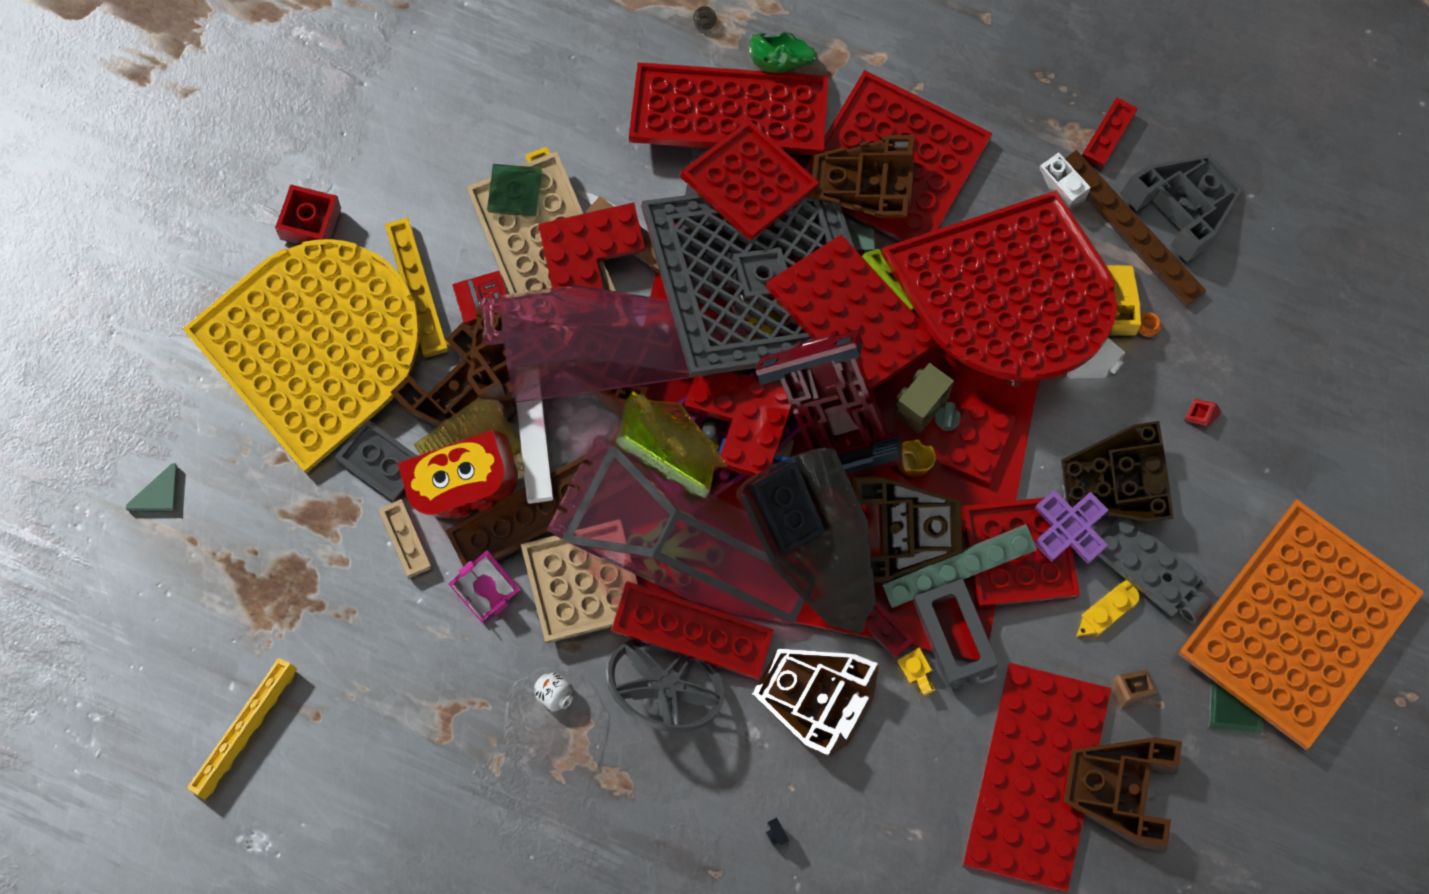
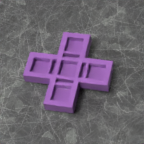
(1071, 526)

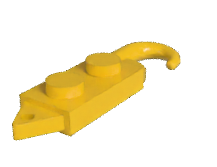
(1108, 609)

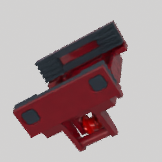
(834, 405)

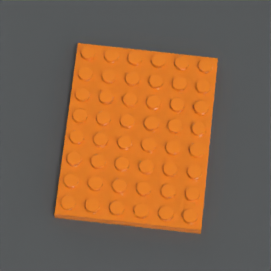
(1301, 624)

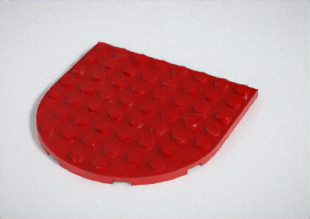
(1010, 289)

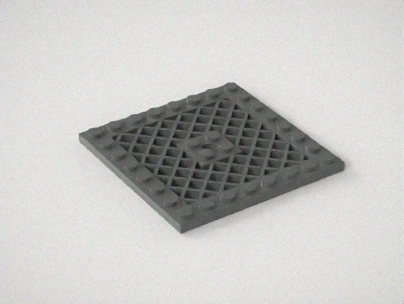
(689, 320)

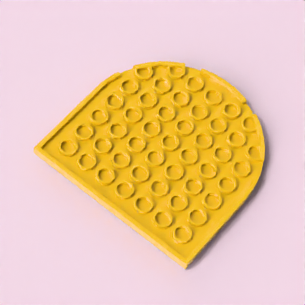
(313, 342)

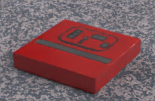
(473, 290)

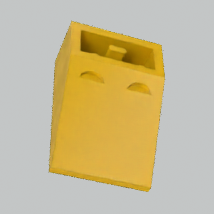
(1128, 305)

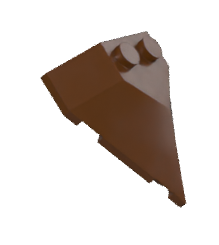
(488, 364)

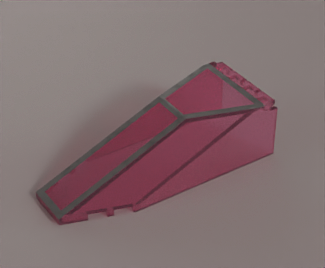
(671, 536)

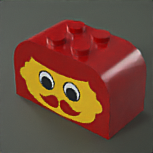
(461, 476)

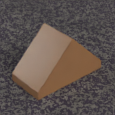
(1133, 688)

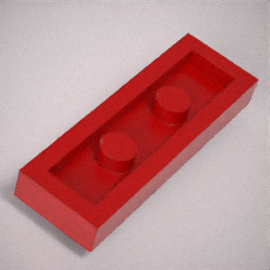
(1109, 132)

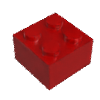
(307, 215)

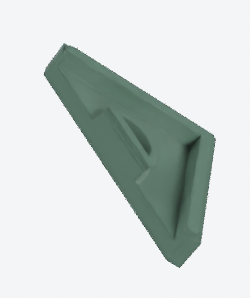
(158, 494)

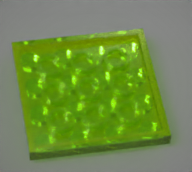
(637, 439)

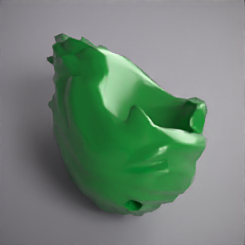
(780, 52)

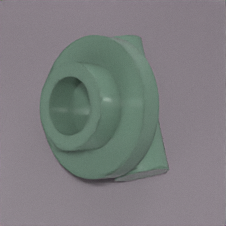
(947, 417)

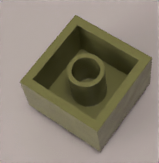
(923, 398)

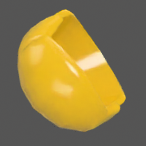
(916, 459)

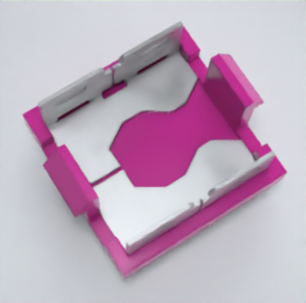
(484, 586)

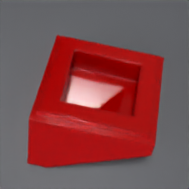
(1202, 412)

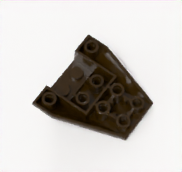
(1124, 474)

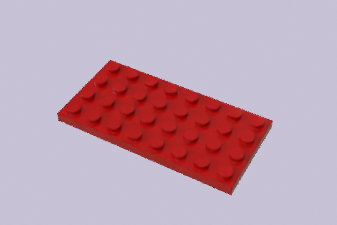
(708, 103)
(1020, 811)

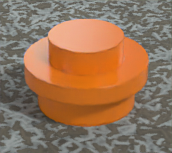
(1149, 324)

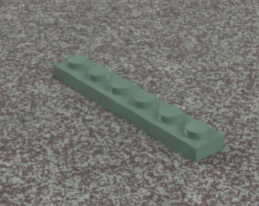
(960, 566)

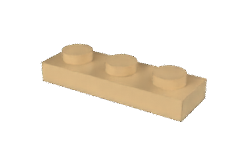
(404, 538)

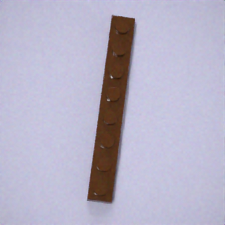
(1137, 234)

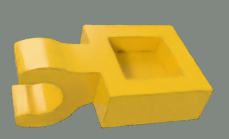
(917, 667)

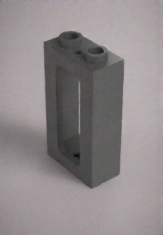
(951, 672)

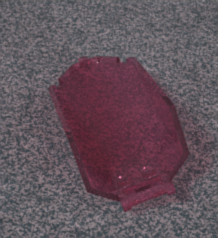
(586, 340)

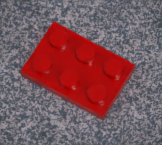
(978, 441)

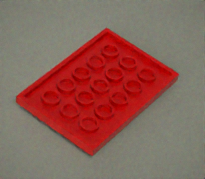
(845, 294)

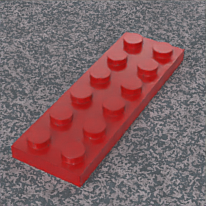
(692, 630)

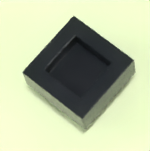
(776, 834)

